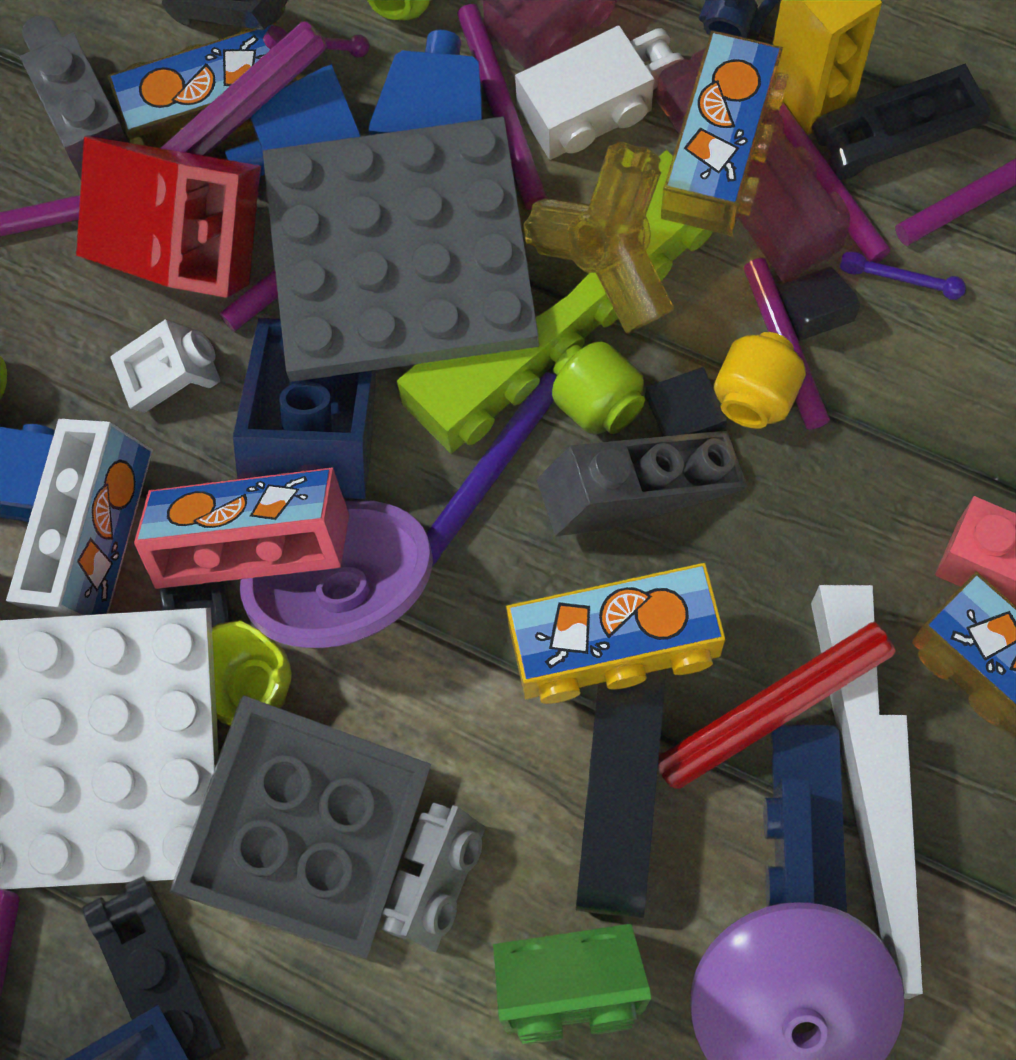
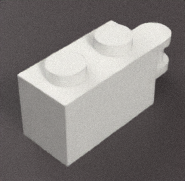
(592, 88)

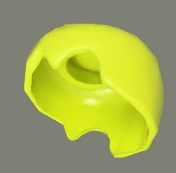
(247, 666)

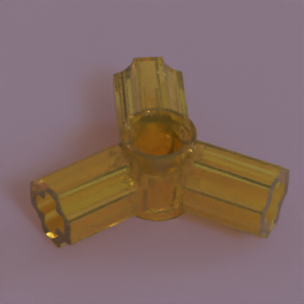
(610, 234)

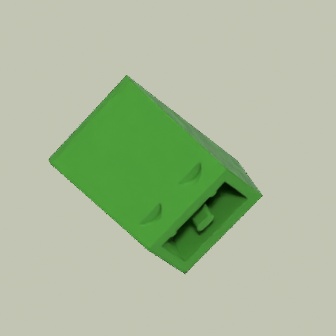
(570, 981)

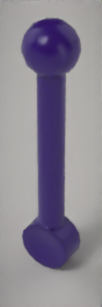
(856, 263)

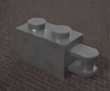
(67, 88)

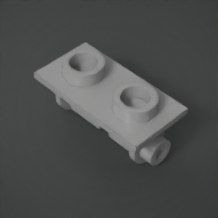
(426, 906)

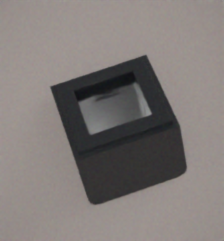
(818, 302)

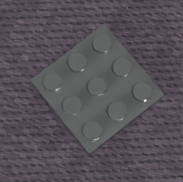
(301, 828)

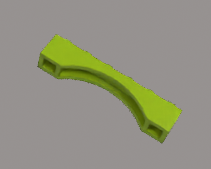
(464, 394)

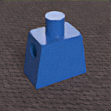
(429, 88)
(299, 115)

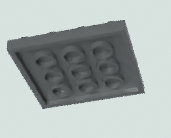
(398, 249)

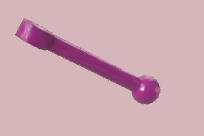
(356, 45)

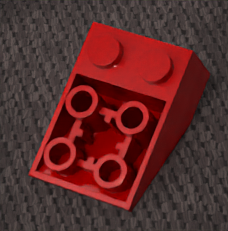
(168, 215)

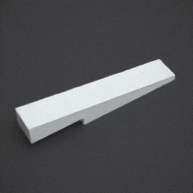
(878, 782)

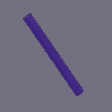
(490, 466)

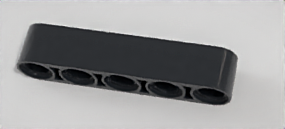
(621, 798)

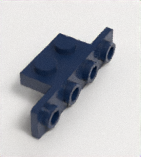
(806, 818)

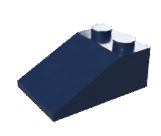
(302, 422)

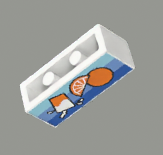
(80, 520)

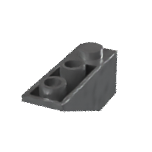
(636, 479)

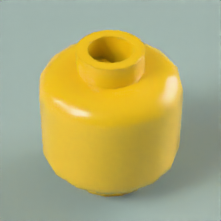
(759, 380)

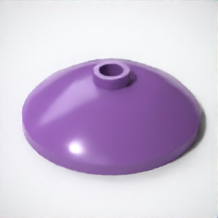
(378, 581)
(792, 969)

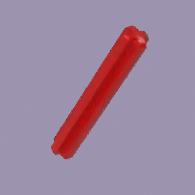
(776, 705)

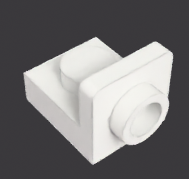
(163, 364)

